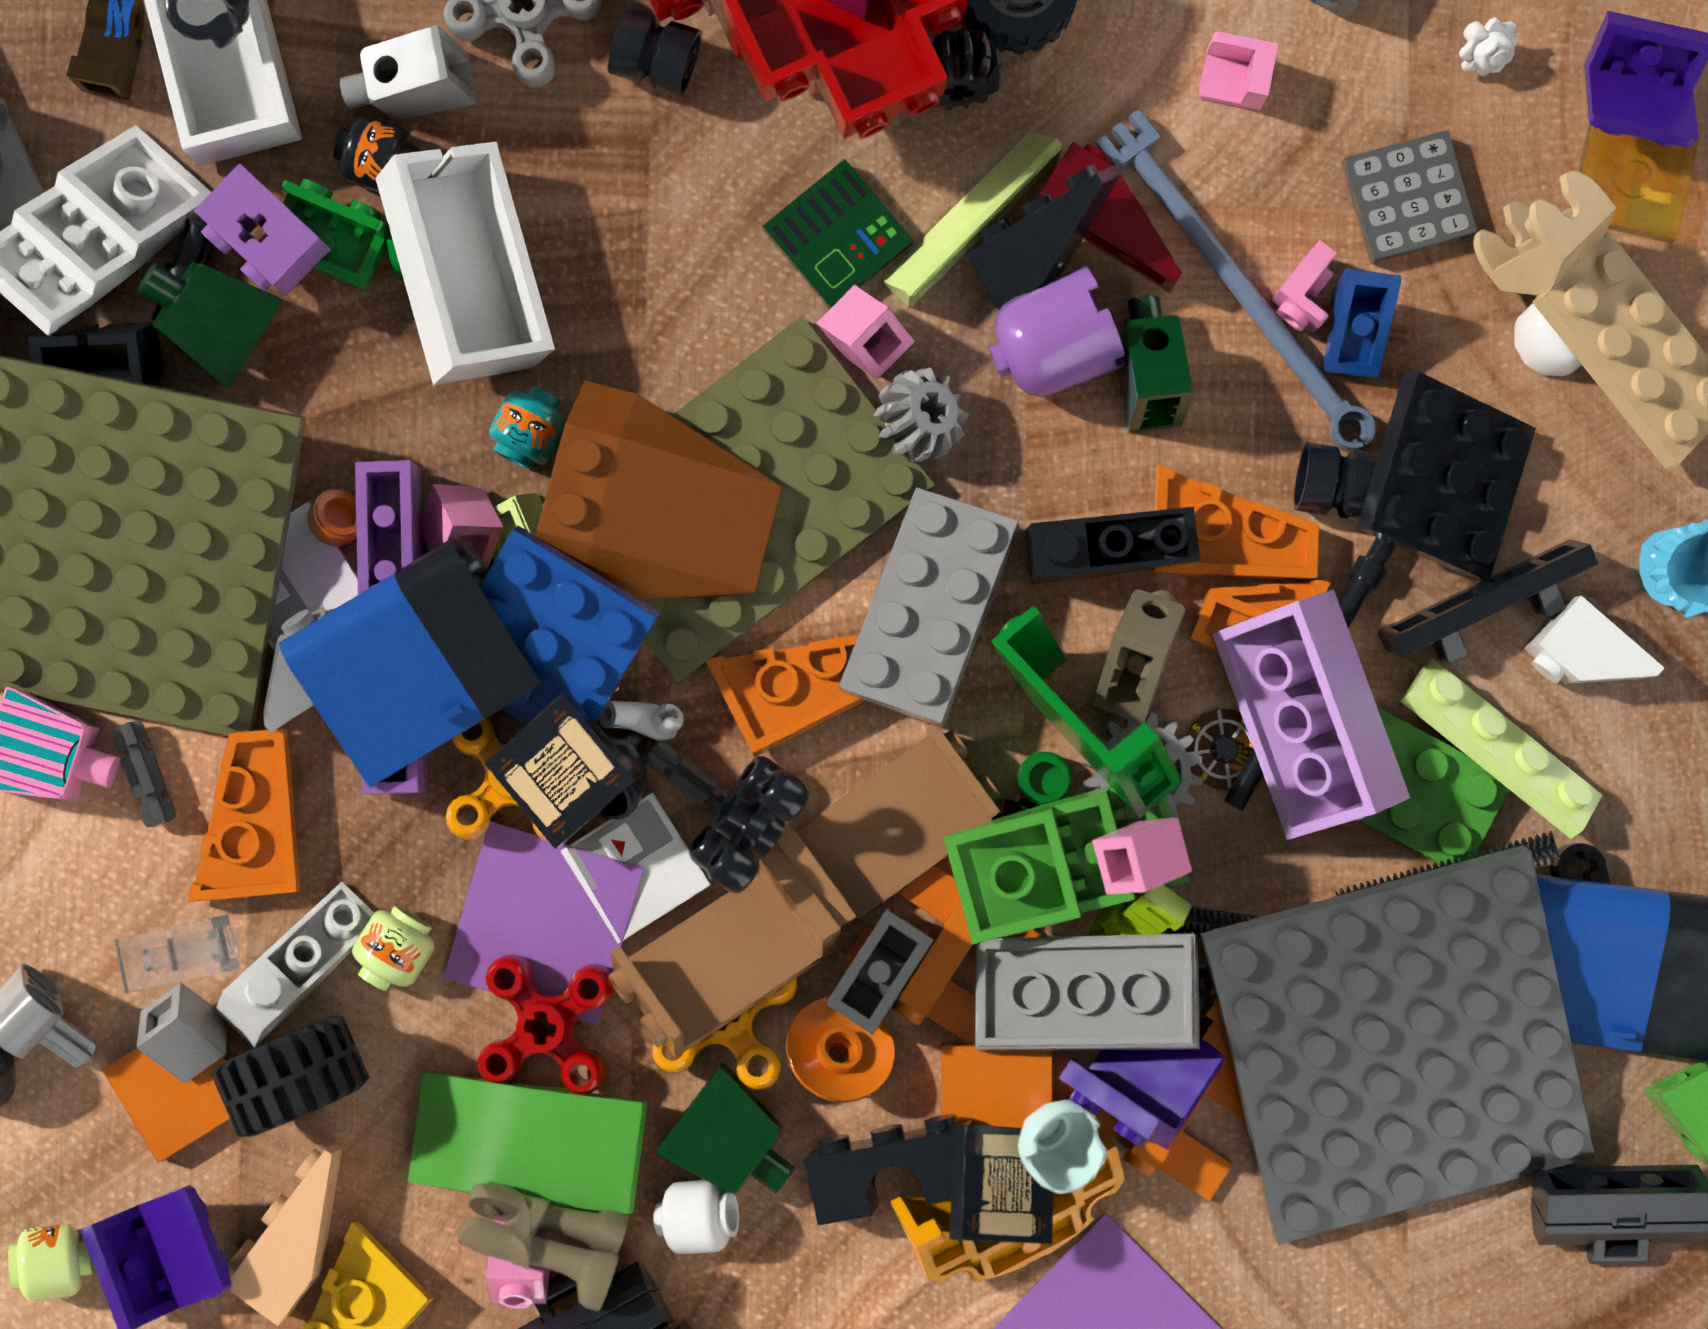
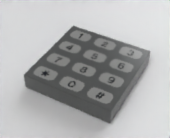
(1409, 197)

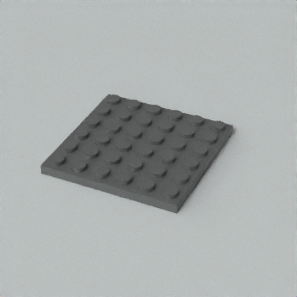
(1399, 1044)

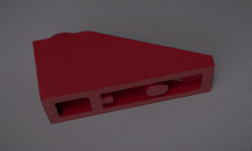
(1121, 224)

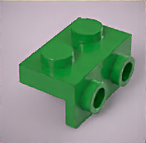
(352, 232)

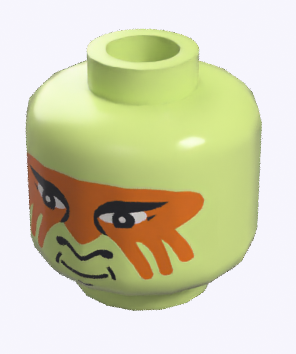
(393, 948)
(48, 1262)

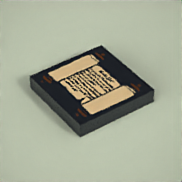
(562, 769)
(994, 1191)

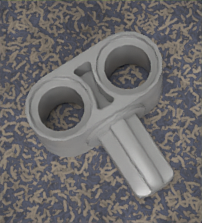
(33, 1015)

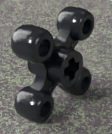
(748, 824)

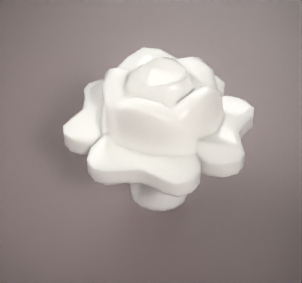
(1488, 46)

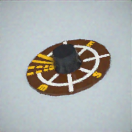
(1223, 745)

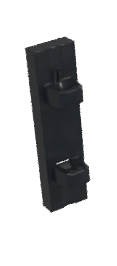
(1531, 579)

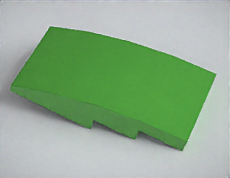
(1040, 863)
(528, 1137)

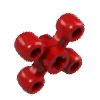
(532, 1037)

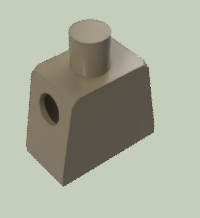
(1145, 630)

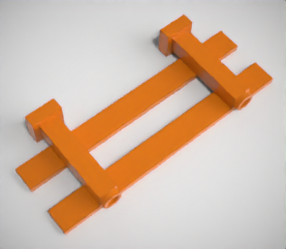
(951, 1006)

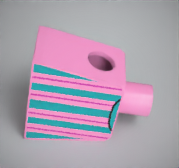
(49, 749)

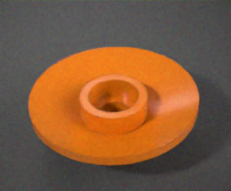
(866, 1055)

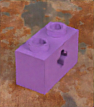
(242, 205)

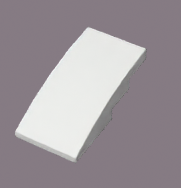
(94, 228)

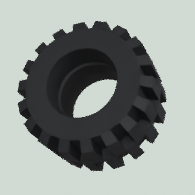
(290, 1076)

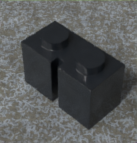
(112, 351)

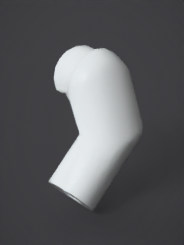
(644, 718)

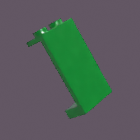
(1135, 768)

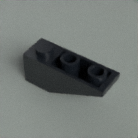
(1042, 243)
(1111, 544)

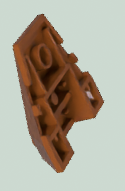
(655, 501)

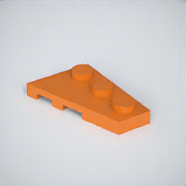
(1238, 534)
(784, 690)
(252, 822)

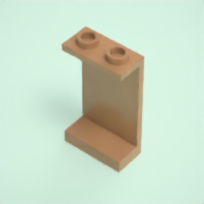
(890, 827)
(726, 956)

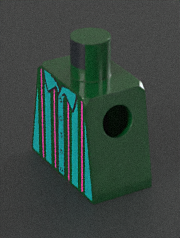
(1156, 368)

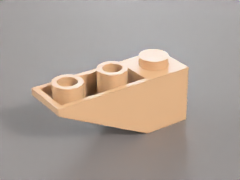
(292, 1250)

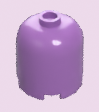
(1056, 336)

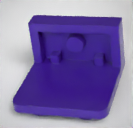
(1644, 79)
(1145, 1089)
(157, 1258)

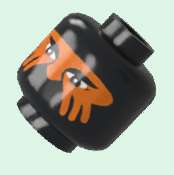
(368, 148)

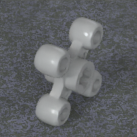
(525, 26)

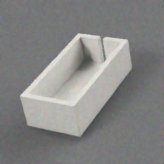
(225, 97)
(464, 262)

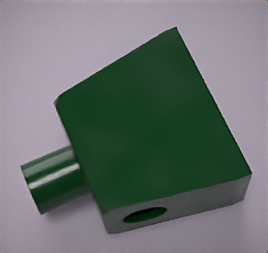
(210, 316)
(727, 1137)

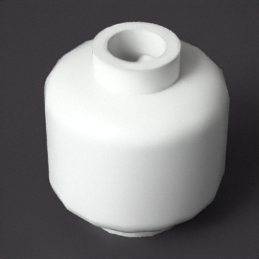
(696, 1217)

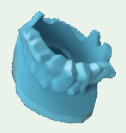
(1676, 568)

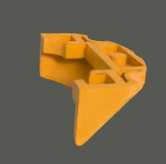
(940, 1257)

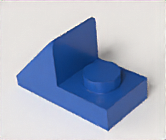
(1361, 322)

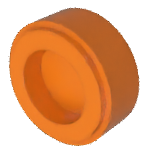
(333, 517)

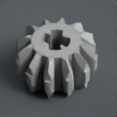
(921, 415)

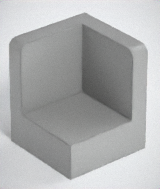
(182, 1033)

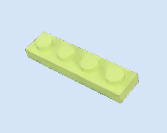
(1501, 748)

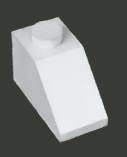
(1587, 648)

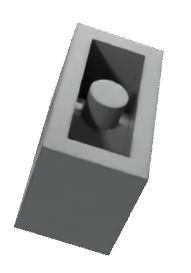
(880, 971)

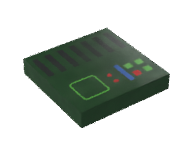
(837, 234)

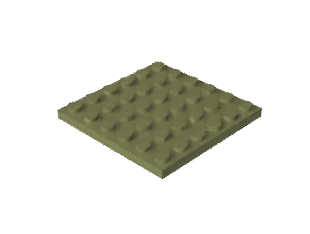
(140, 544)

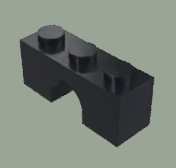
(845, 1172)

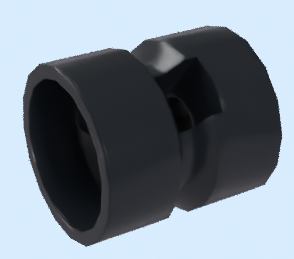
(648, 49)
(1332, 481)

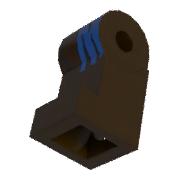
(109, 48)

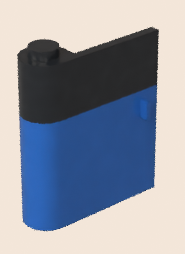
(410, 662)
(1630, 965)

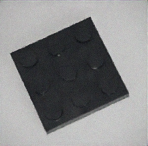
(1446, 476)

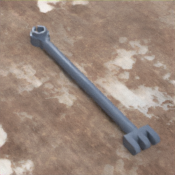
(1136, 152)

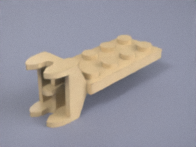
(1605, 314)

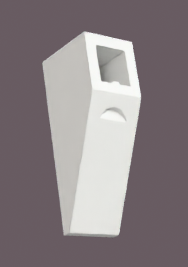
(294, 965)

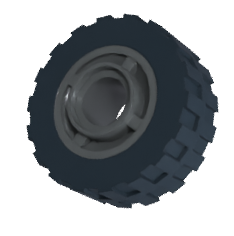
(1019, 23)

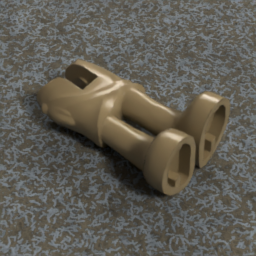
(519, 1245)

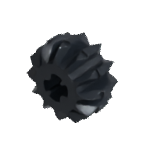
(970, 65)

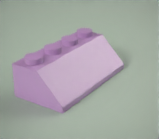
(1311, 715)

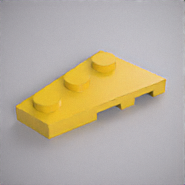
(367, 1288)

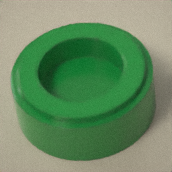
(1044, 778)

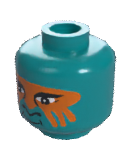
(528, 427)

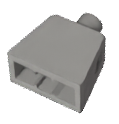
(412, 76)

